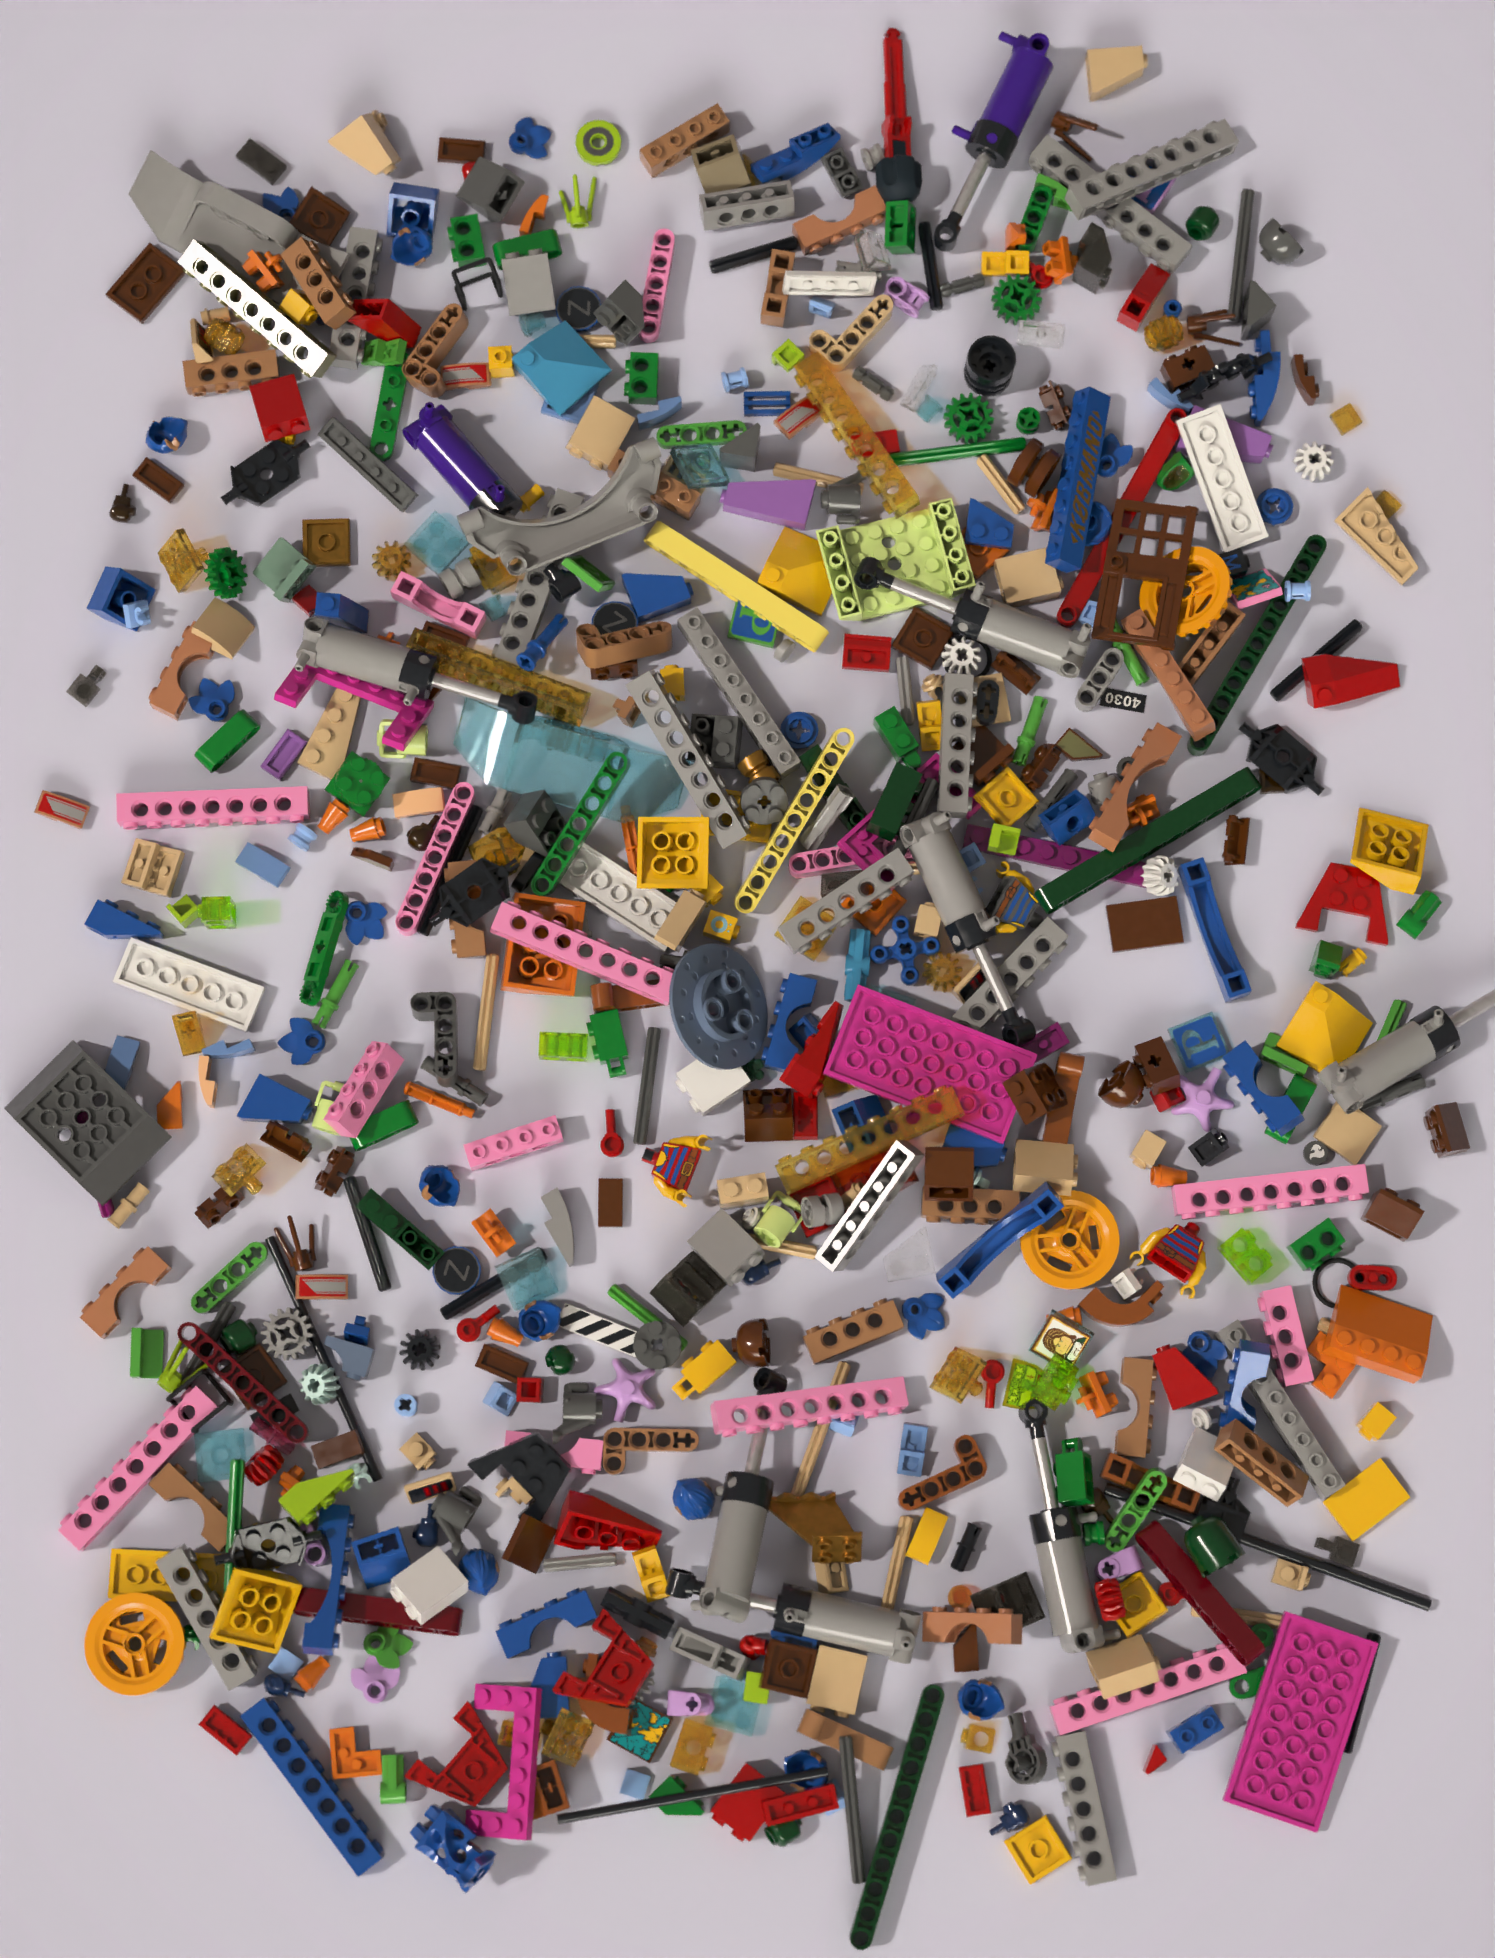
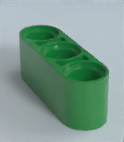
(1038, 210)
(546, 239)
(227, 741)
(1300, 1092)
(385, 1124)

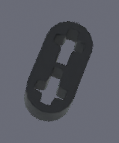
(992, 703)
(528, 872)

